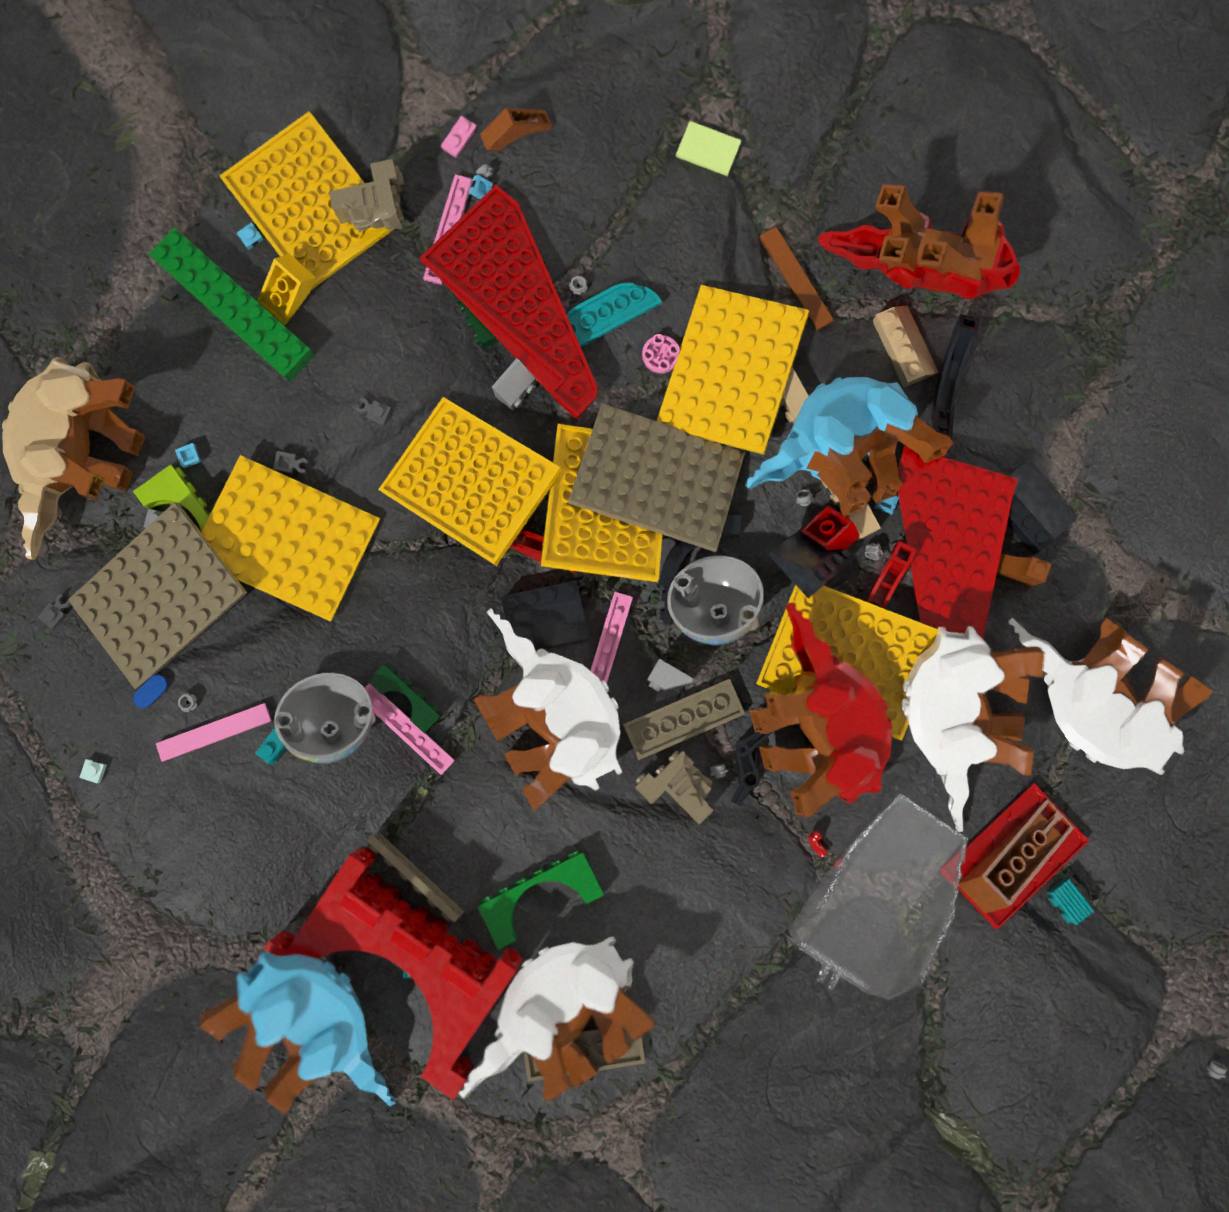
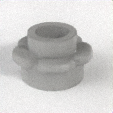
(485, 171)
(578, 280)
(804, 497)
(873, 551)
(192, 702)
(719, 770)
(1217, 1070)

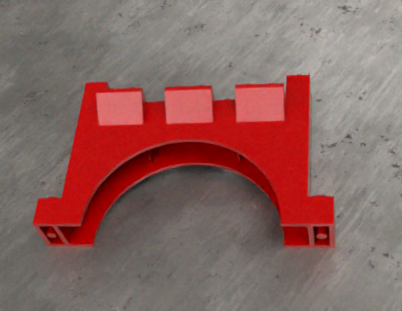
(453, 976)

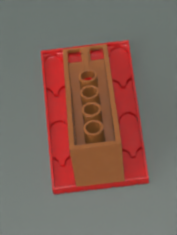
(1017, 855)

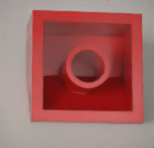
(831, 530)

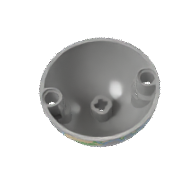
(723, 603)
(325, 717)

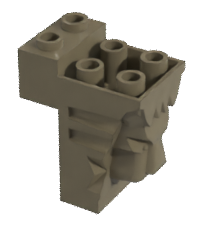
(374, 202)
(682, 782)

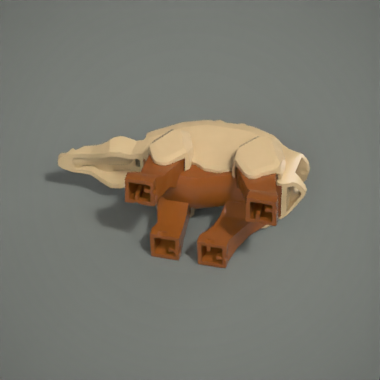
(50, 442)

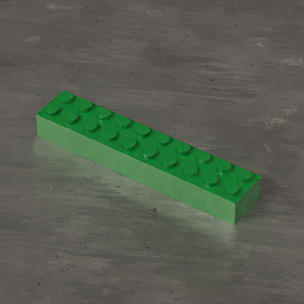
(231, 304)

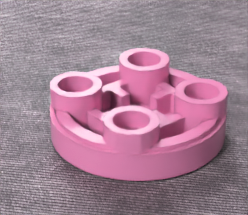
(660, 353)

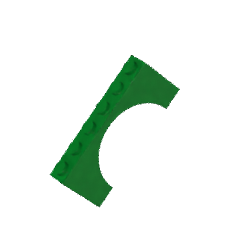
(499, 910)

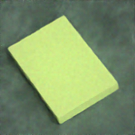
(708, 148)

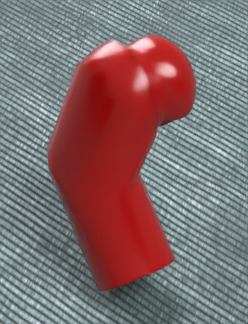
(816, 845)

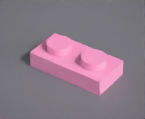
(459, 137)

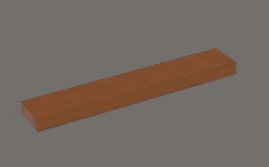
(796, 278)

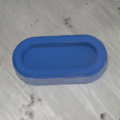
(151, 691)

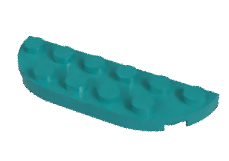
(610, 310)

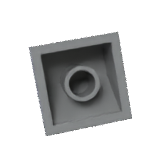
(514, 385)
(667, 677)

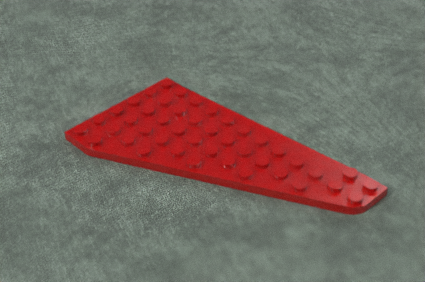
(504, 282)
(958, 526)

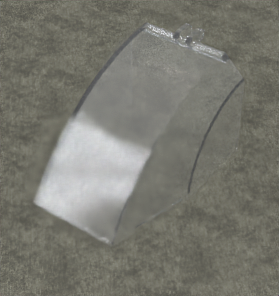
(885, 902)

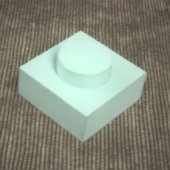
(93, 771)

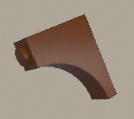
(512, 125)
(1023, 570)

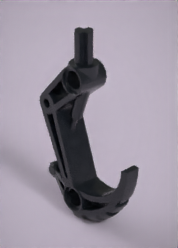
(749, 764)

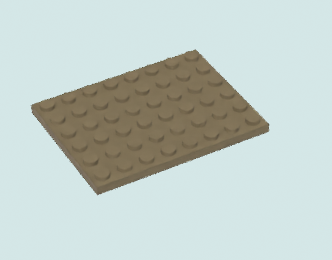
(657, 477)
(157, 595)

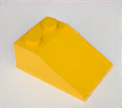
(285, 288)

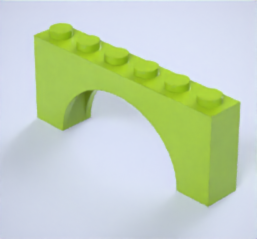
(171, 488)

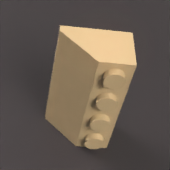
(904, 345)

